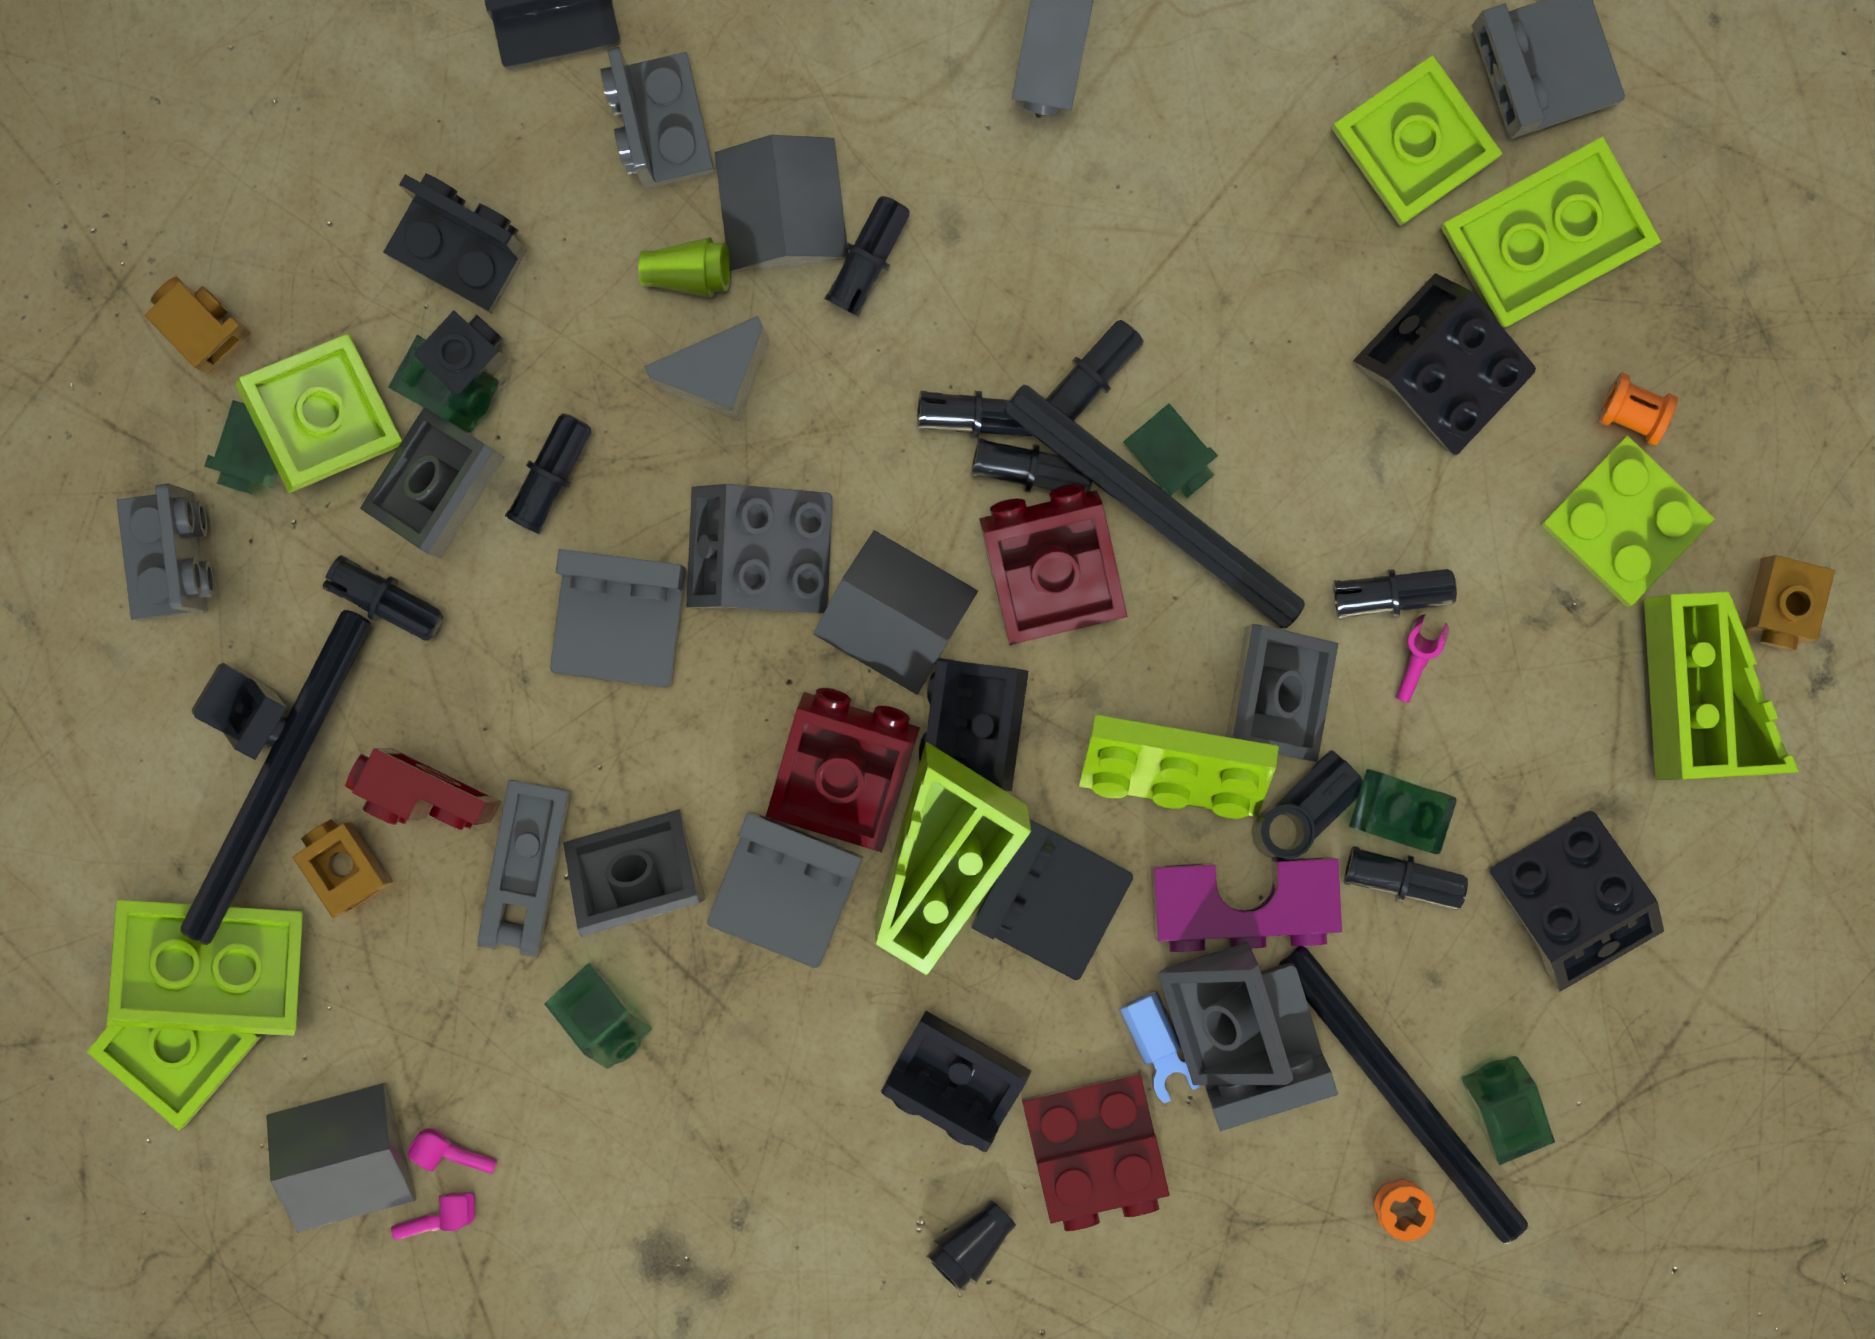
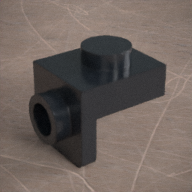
(461, 351)
(241, 709)

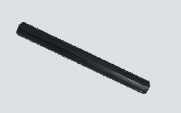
(1154, 506)
(275, 778)
(1406, 1098)

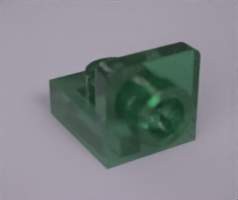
(424, 388)
(1171, 453)
(242, 454)
(1403, 812)
(598, 1018)
(1509, 1109)

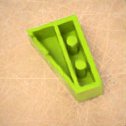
(1706, 692)
(946, 857)

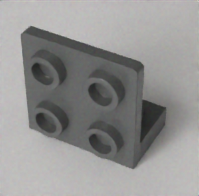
(1547, 63)
(661, 118)
(759, 548)
(165, 553)
(617, 618)
(784, 890)
(1312, 1076)

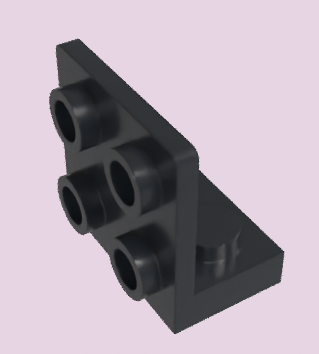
(454, 246)
(1447, 361)
(1579, 899)
(1053, 901)

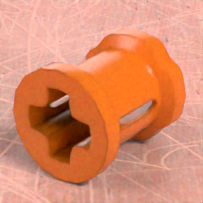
(1638, 409)
(1406, 1228)

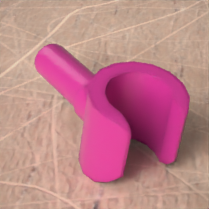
(1422, 651)
(432, 1145)
(454, 1213)

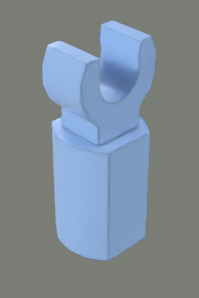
(1155, 1040)

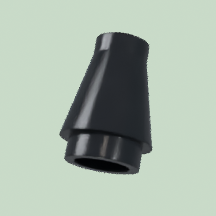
(971, 1245)

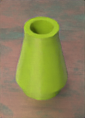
(689, 267)

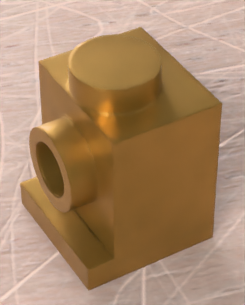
(194, 324)
(334, 890)

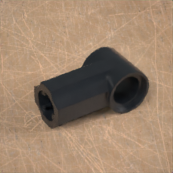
(1311, 804)

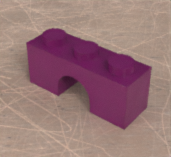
(1300, 904)

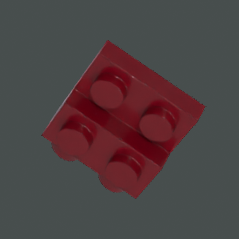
(1053, 564)
(843, 769)
(406, 789)
(1096, 1151)

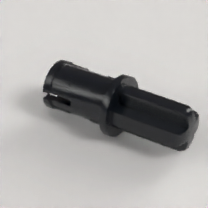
(868, 255)
(1096, 369)
(965, 414)
(1025, 466)
(549, 473)
(1394, 593)
(382, 598)
(1405, 879)

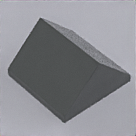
(781, 202)
(715, 370)
(431, 483)
(895, 612)
(1282, 690)
(632, 873)
(1225, 1020)
(338, 1158)

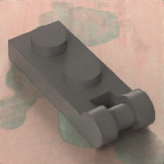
(524, 866)

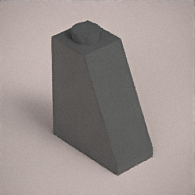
(1052, 54)

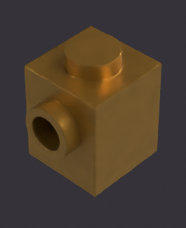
(1789, 601)

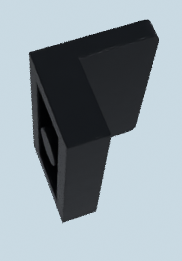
(551, 29)

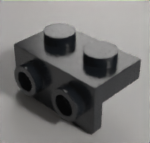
(977, 717)
(955, 1082)

